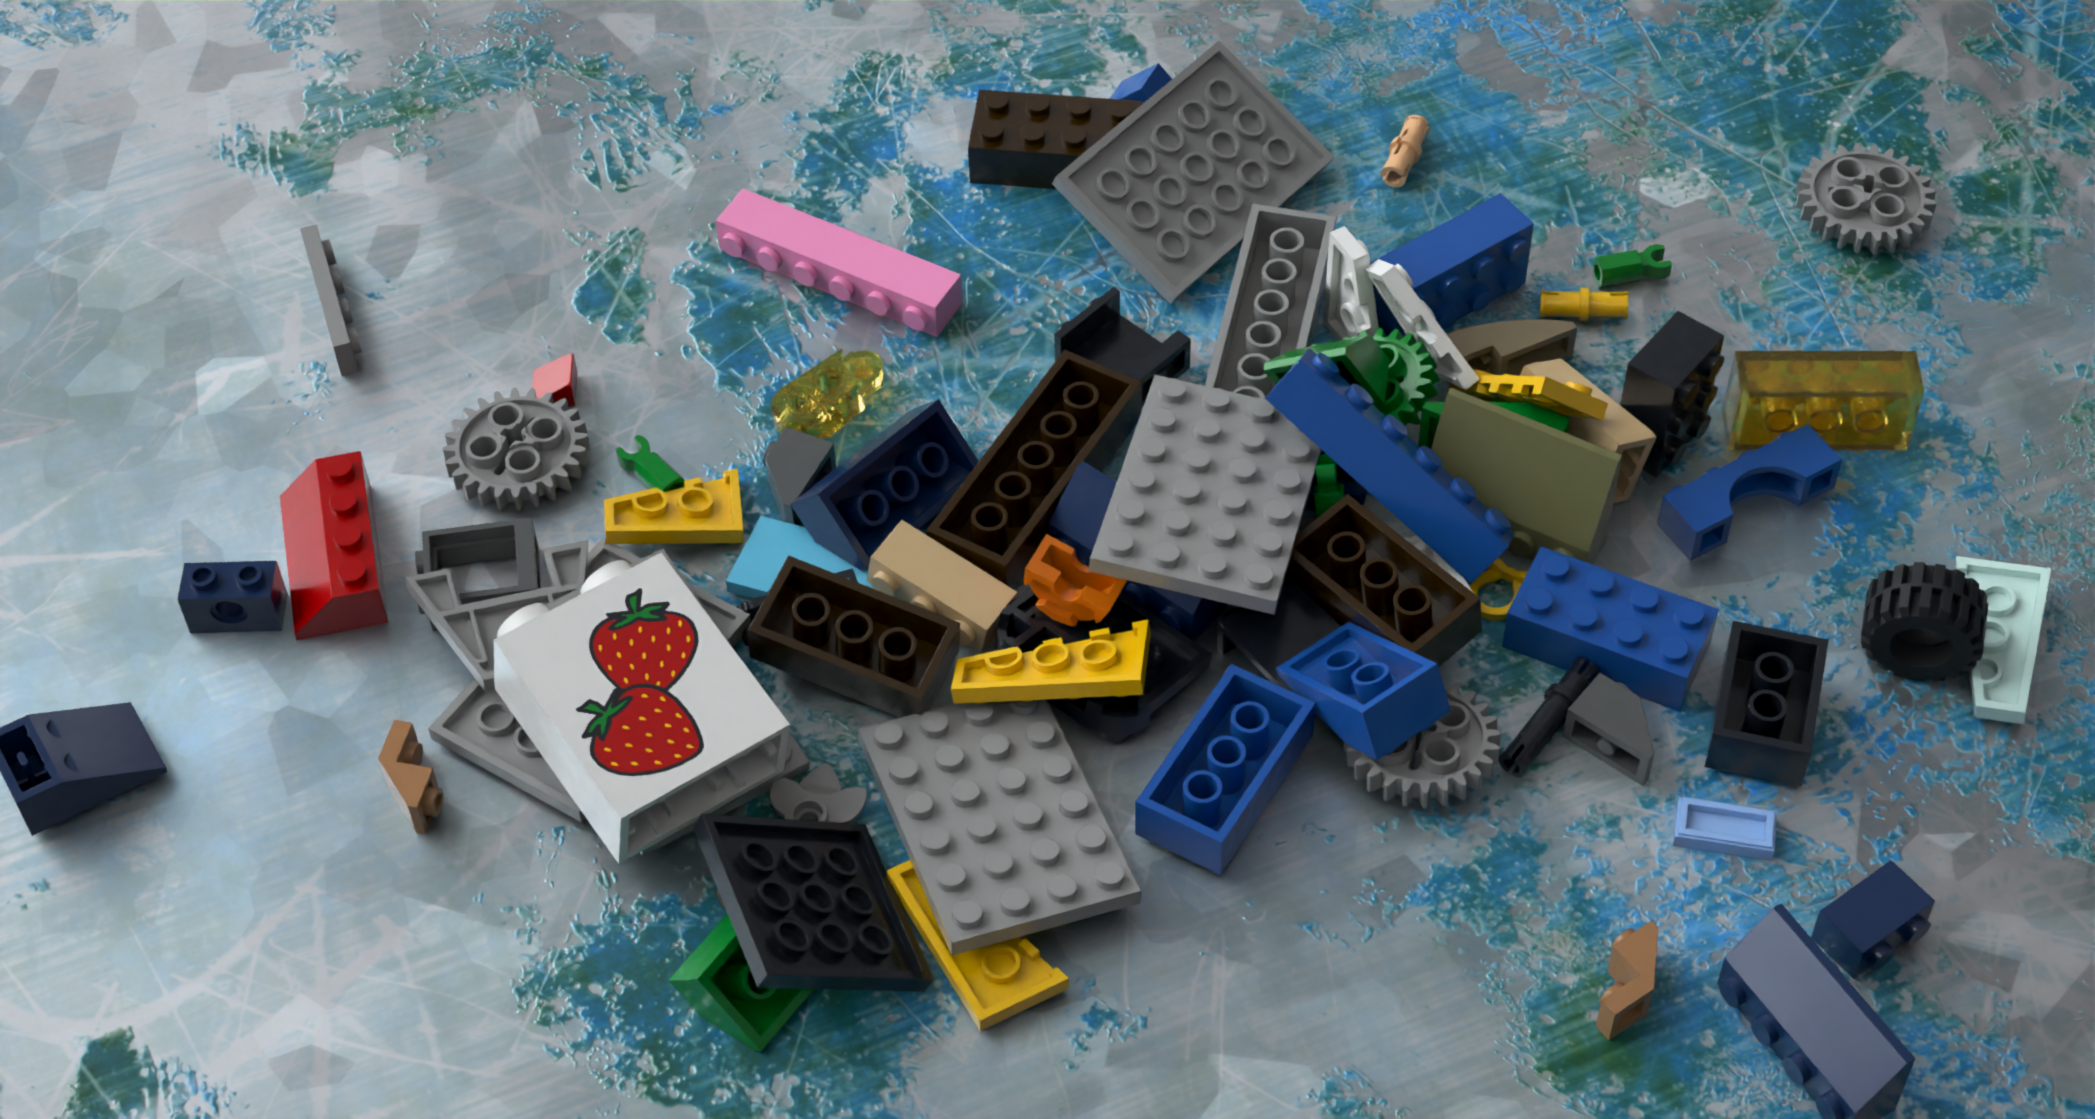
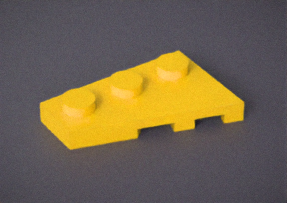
(679, 516)

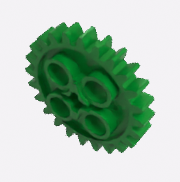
(1409, 375)

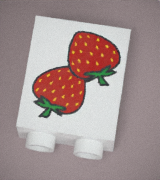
(638, 704)

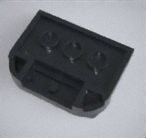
(1171, 661)

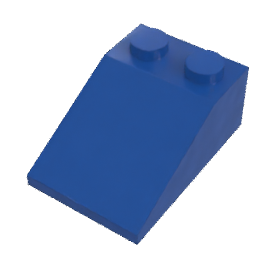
(1368, 688)

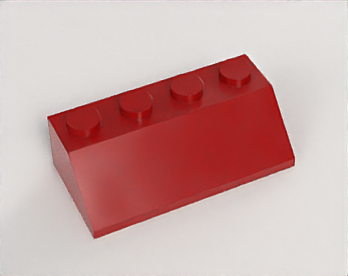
(333, 548)

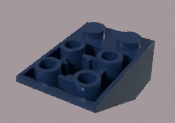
(74, 760)

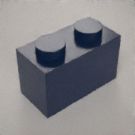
(1873, 920)

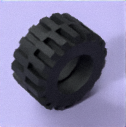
(1924, 622)

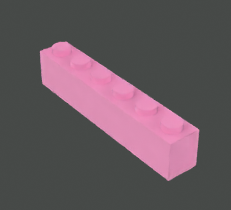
(840, 262)

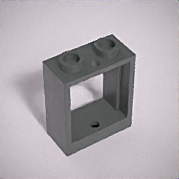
(483, 544)

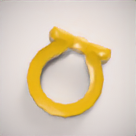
(1497, 571)

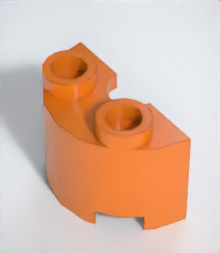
(1067, 587)

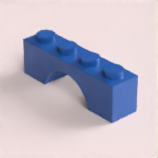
(1790, 467)

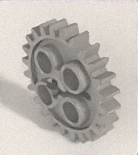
(1865, 198)
(516, 449)
(1453, 756)

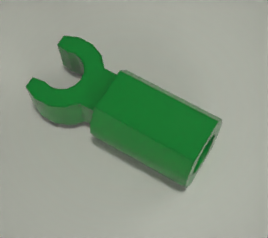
(1631, 266)
(649, 467)
(1328, 489)

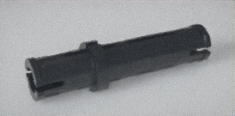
(1547, 717)

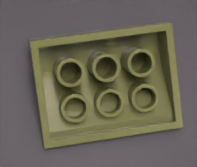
(1538, 477)

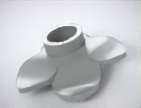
(818, 798)

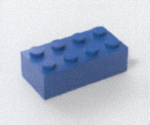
(1464, 262)
(1619, 623)
(1224, 769)

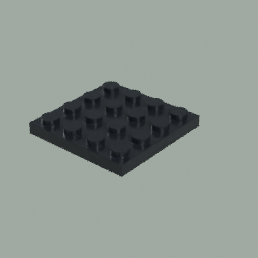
(812, 904)

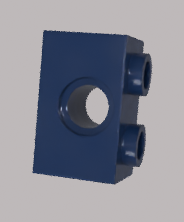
(232, 596)

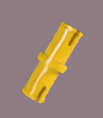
(1584, 304)

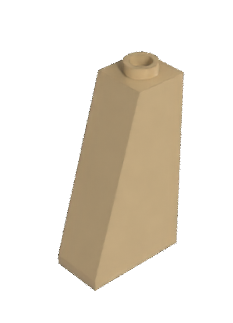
(1617, 431)

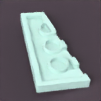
(2012, 636)

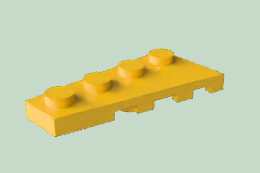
(1566, 399)
(1057, 670)
(990, 979)

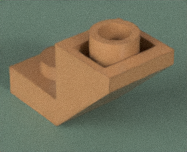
(410, 784)
(1633, 969)

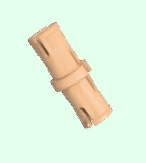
(1405, 151)

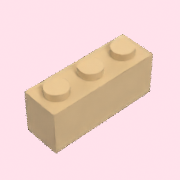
(940, 581)

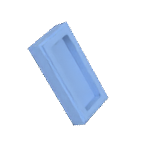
(1725, 828)

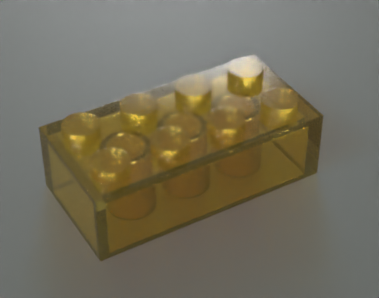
(1844, 395)

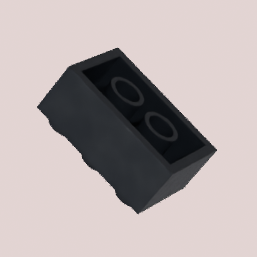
(1673, 386)
(1767, 703)

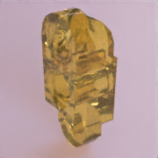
(828, 394)

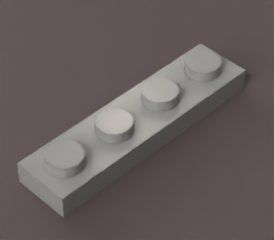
(335, 310)

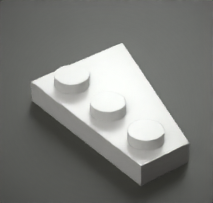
(1349, 290)
(1418, 319)

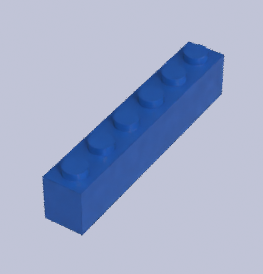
(1391, 465)

